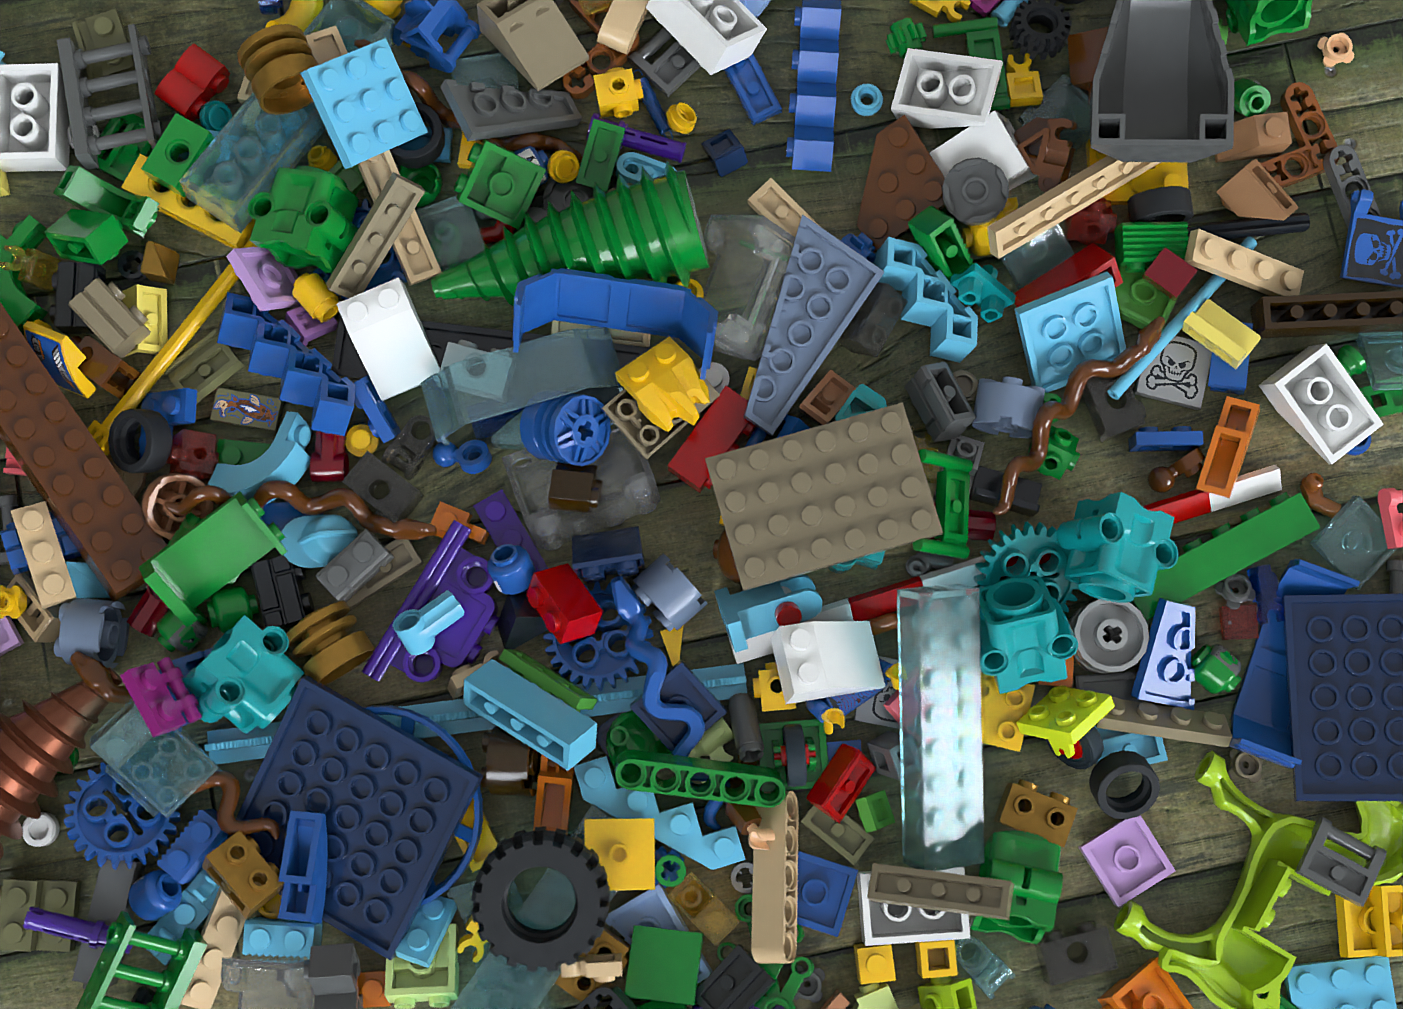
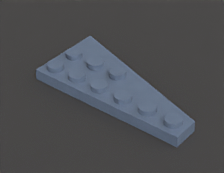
(814, 306)

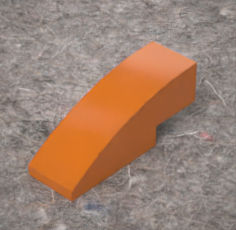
(1228, 447)
(554, 796)

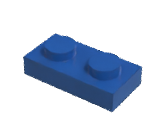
(381, 420)
(1178, 439)

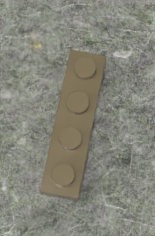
(375, 236)
(1167, 722)
(941, 891)

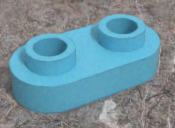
(633, 163)

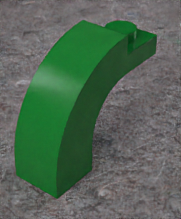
(93, 194)
(17, 303)

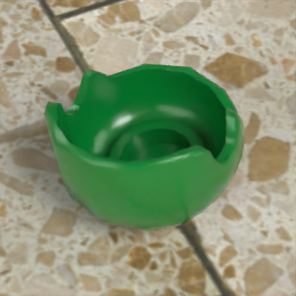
(427, 177)

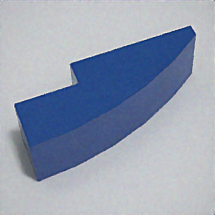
(304, 868)

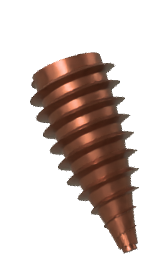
(39, 745)

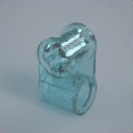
(984, 967)

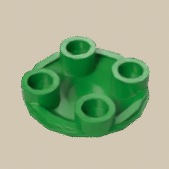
(630, 733)

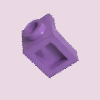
(307, 326)

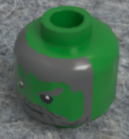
(177, 636)
(1216, 668)

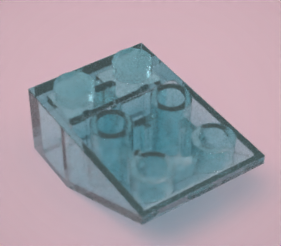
(159, 768)

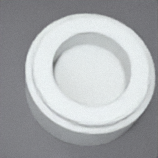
(41, 831)

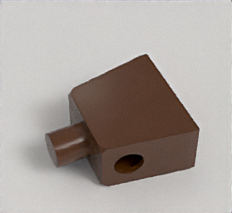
(1084, 56)
(102, 364)

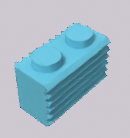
(280, 937)

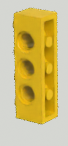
(177, 208)

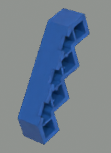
(815, 85)
(279, 353)

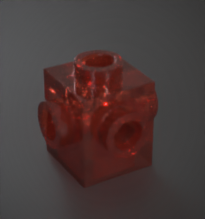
(1091, 223)
(193, 454)

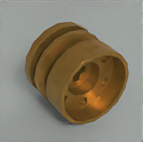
(274, 67)
(326, 638)

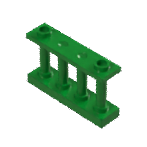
(170, 983)

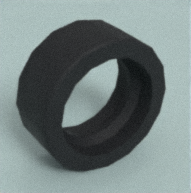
(430, 152)
(1161, 205)
(157, 441)
(1137, 801)

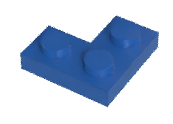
(175, 406)

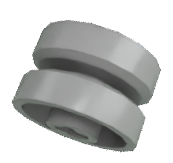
(1126, 632)

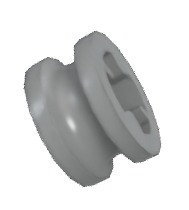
(738, 884)

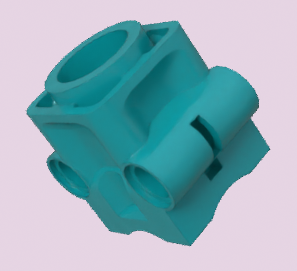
(1117, 547)
(1023, 634)
(245, 677)

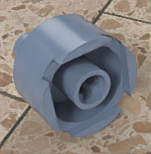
(1007, 407)
(669, 592)
(93, 629)

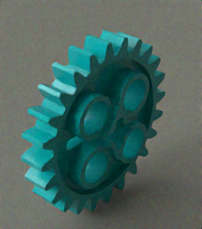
(1029, 547)

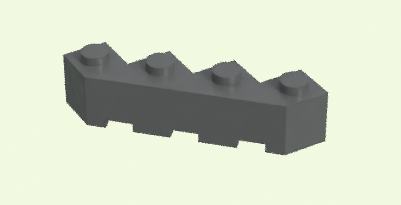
(334, 976)

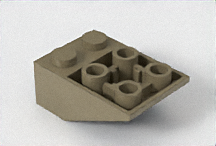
(532, 38)
(636, 426)

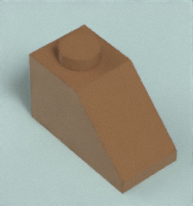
(1259, 137)
(1256, 194)

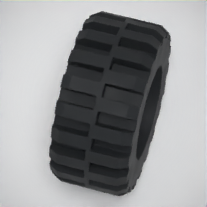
(530, 945)

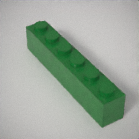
(1231, 550)

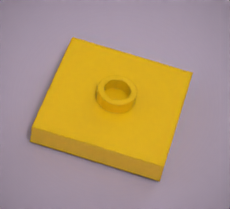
(624, 850)

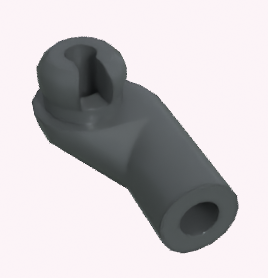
(925, 562)

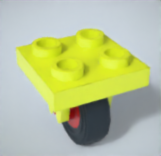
(1068, 724)

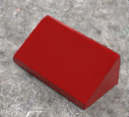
(841, 782)

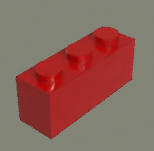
(1079, 267)
(712, 436)

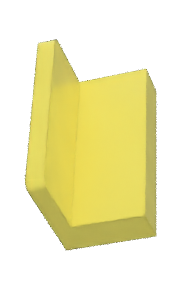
(153, 305)
(1221, 333)

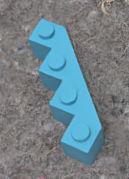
(674, 827)

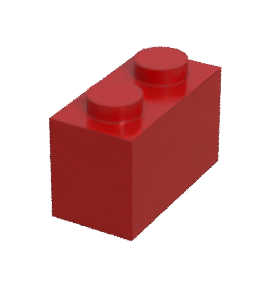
(564, 603)

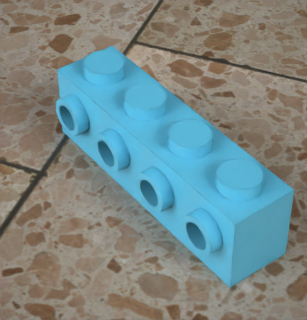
(530, 714)

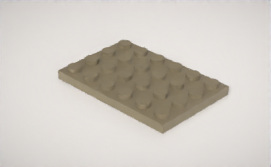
(823, 496)

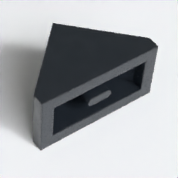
(519, 621)

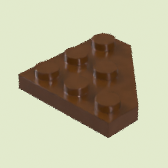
(898, 183)

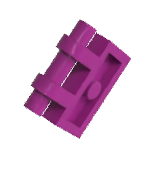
(154, 700)

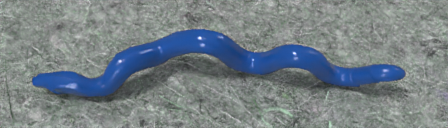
(630, 609)

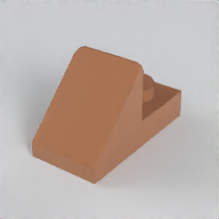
(826, 399)

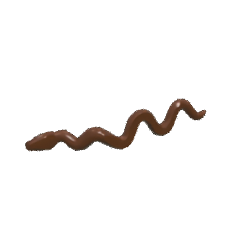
(447, 117)
(1066, 408)
(402, 530)
(99, 678)

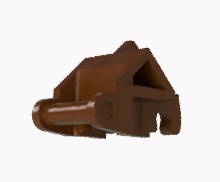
(1046, 151)

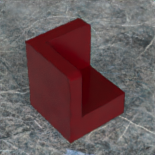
(1169, 273)

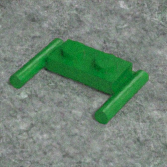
(981, 42)
(951, 505)

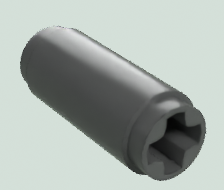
(746, 727)

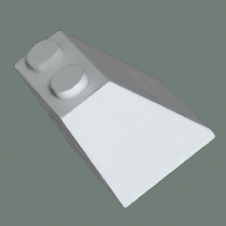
(990, 142)

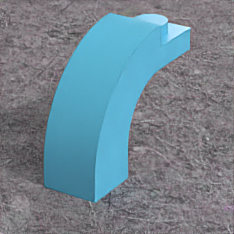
(282, 461)

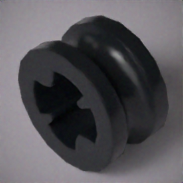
(124, 263)

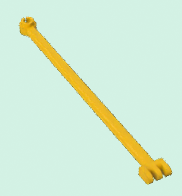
(318, 157)

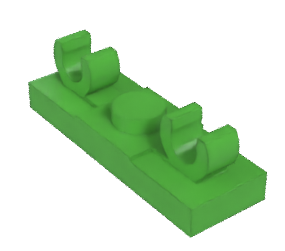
(547, 679)

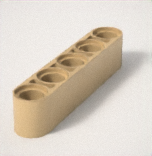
(622, 24)
(776, 885)

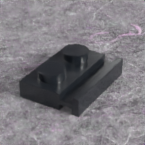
(734, 983)

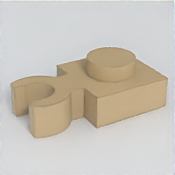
(600, 966)

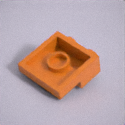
(1145, 989)

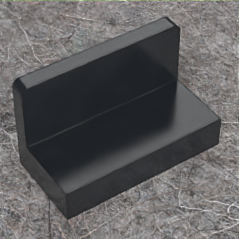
(987, 490)

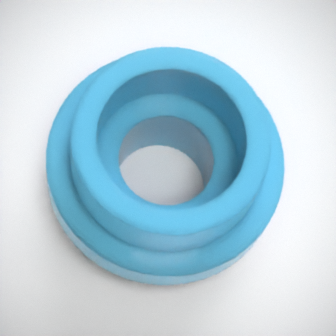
(871, 92)

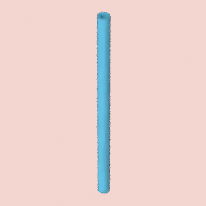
(1172, 329)

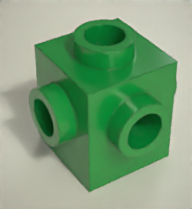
(1060, 453)

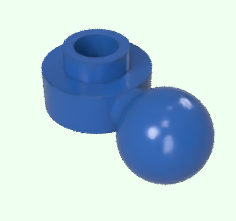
(472, 456)

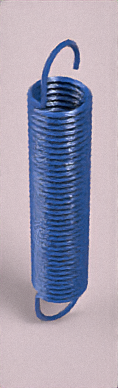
(654, 107)

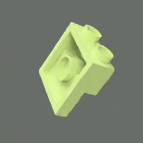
(414, 983)

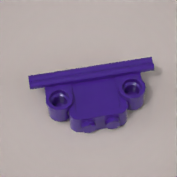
(458, 644)

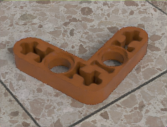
(617, 58)
(1306, 153)

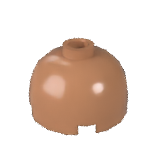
(170, 488)

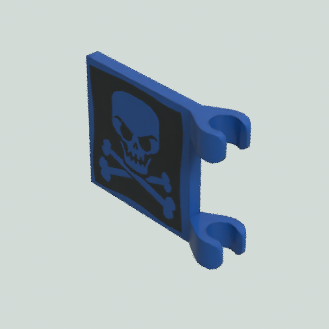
(1373, 245)

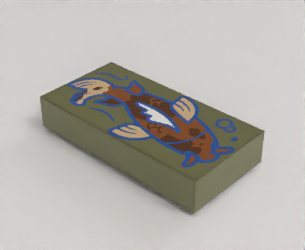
(247, 410)

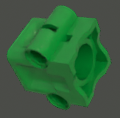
(1264, 18)
(305, 218)
(1033, 869)

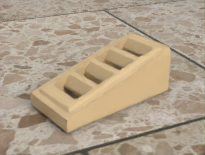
(47, 625)

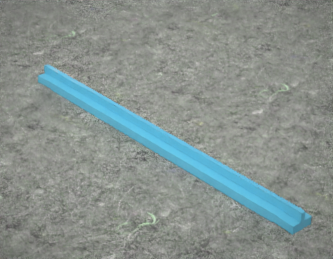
(235, 746)

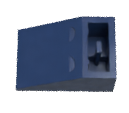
(608, 554)

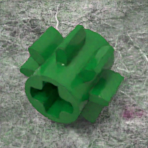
(904, 36)

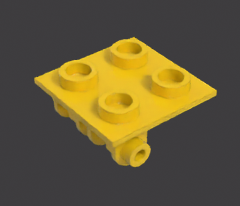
(1002, 712)

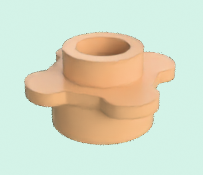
(1342, 43)

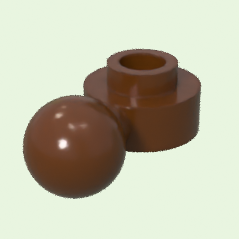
(1163, 478)

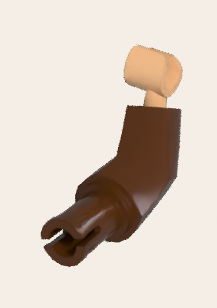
(748, 819)

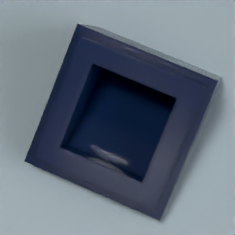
(725, 152)

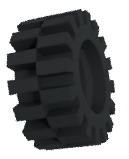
(1035, 42)

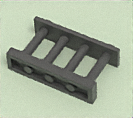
(79, 88)

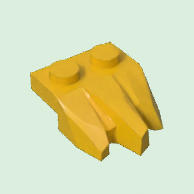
(665, 384)
(1372, 928)

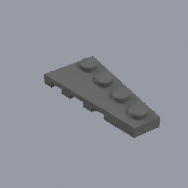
(507, 111)

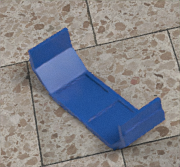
(615, 304)
(1262, 706)

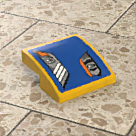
(59, 358)

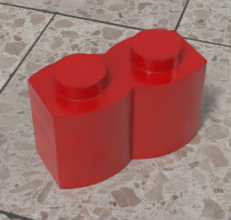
(192, 82)

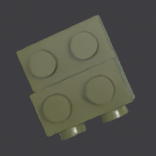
(48, 894)

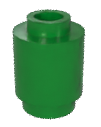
(1250, 97)

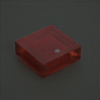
(1239, 623)

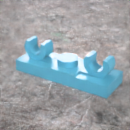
(190, 913)

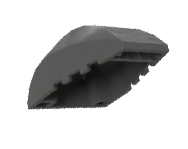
(1162, 84)

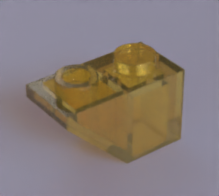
(704, 908)

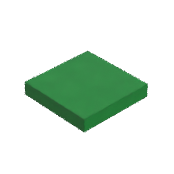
(664, 965)

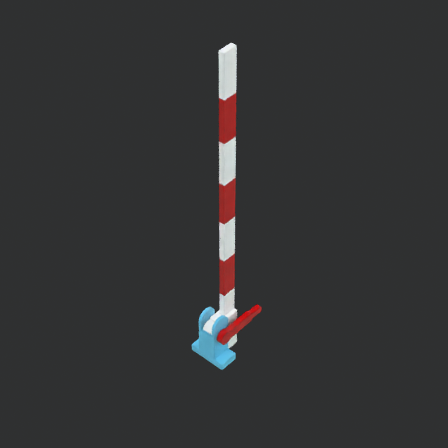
(758, 612)

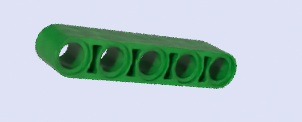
(713, 789)

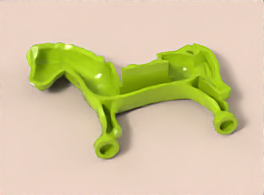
(1228, 957)

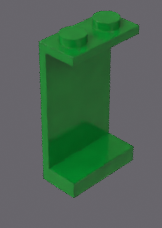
(211, 555)

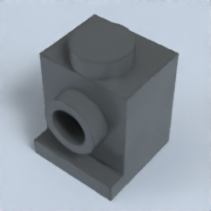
(886, 754)

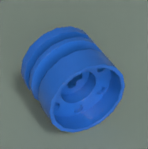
(566, 429)

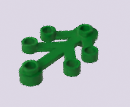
(774, 995)

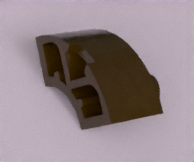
(574, 488)

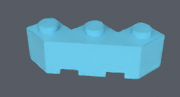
(929, 299)

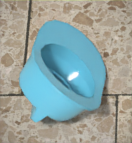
(317, 539)

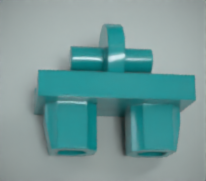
(980, 287)

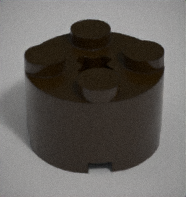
(509, 764)

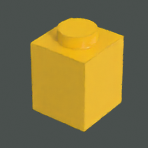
(936, 958)
(874, 963)

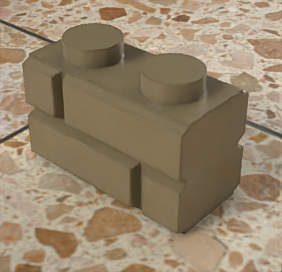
(110, 317)

